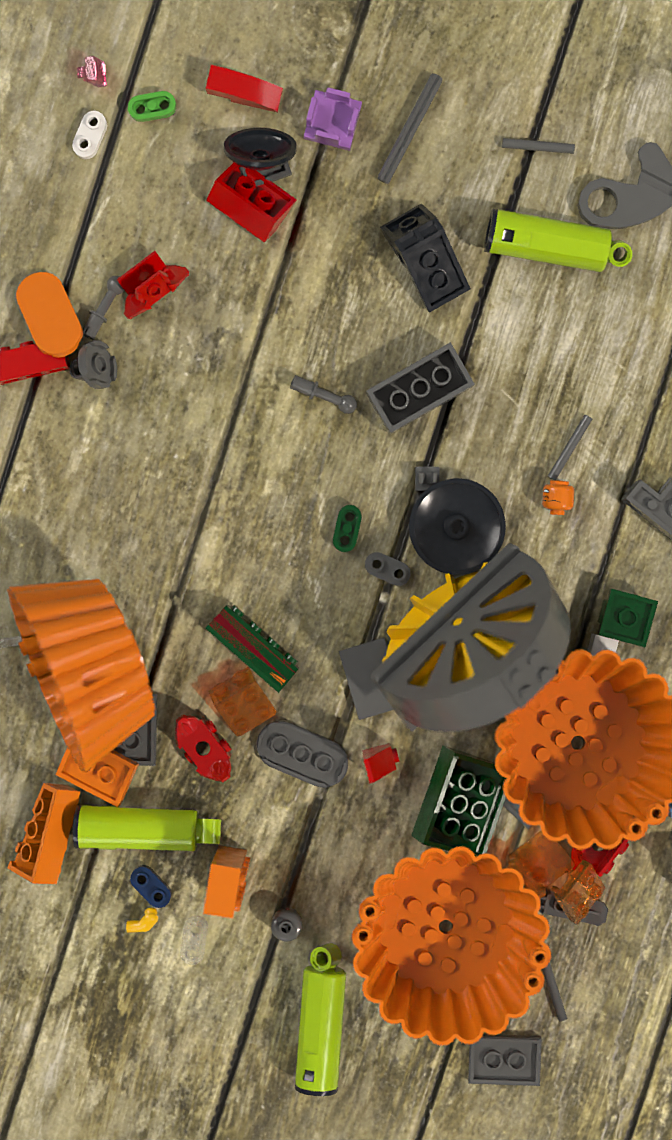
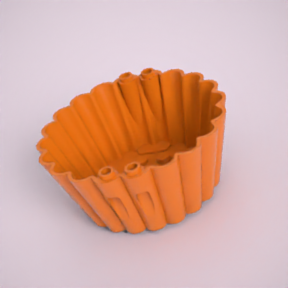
(83, 664)
(625, 761)
(456, 978)

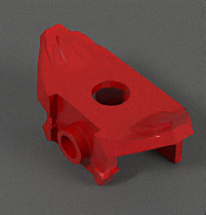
(149, 283)
(189, 733)
(600, 860)

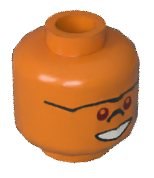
(558, 497)

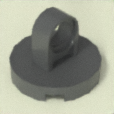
(95, 365)

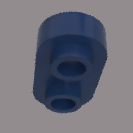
(151, 886)

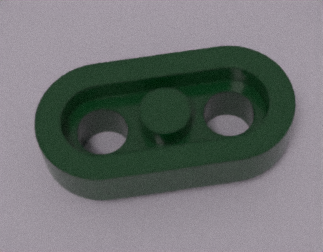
(347, 528)

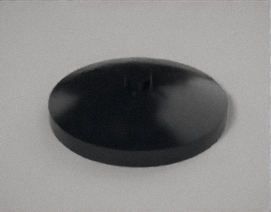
(457, 526)

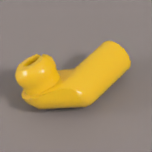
(146, 922)

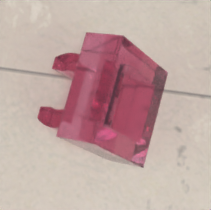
(93, 71)

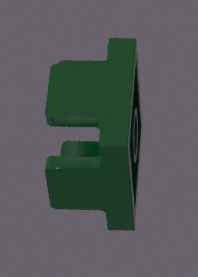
(627, 617)

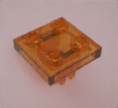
(579, 891)

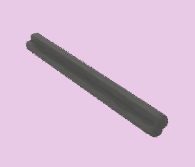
(410, 128)

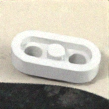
(90, 134)

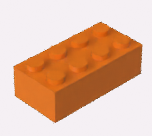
(226, 882)

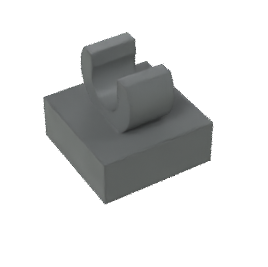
(426, 477)

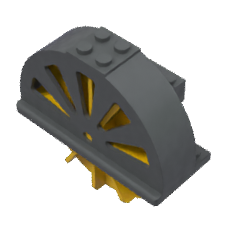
(475, 646)

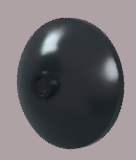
(260, 148)

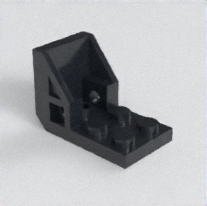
(427, 256)

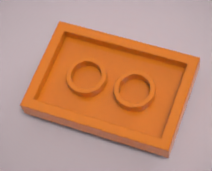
(106, 779)

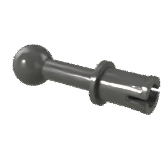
(97, 318)
(346, 403)

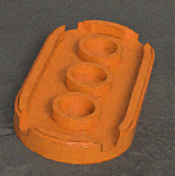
(49, 314)

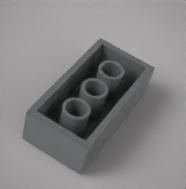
(420, 388)

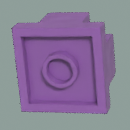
(332, 118)

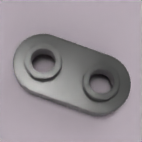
(387, 569)

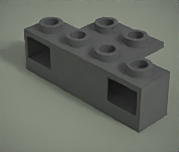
(652, 505)

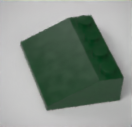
(460, 803)

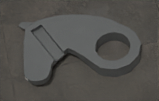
(634, 202)

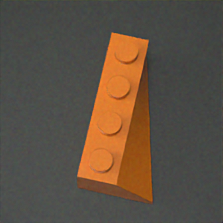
(47, 835)

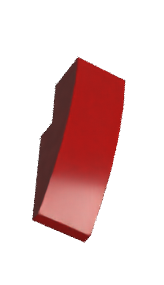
(243, 89)

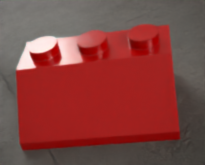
(253, 207)

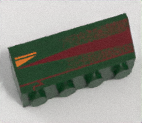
(252, 647)

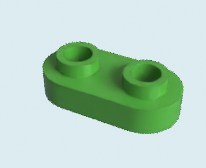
(152, 104)

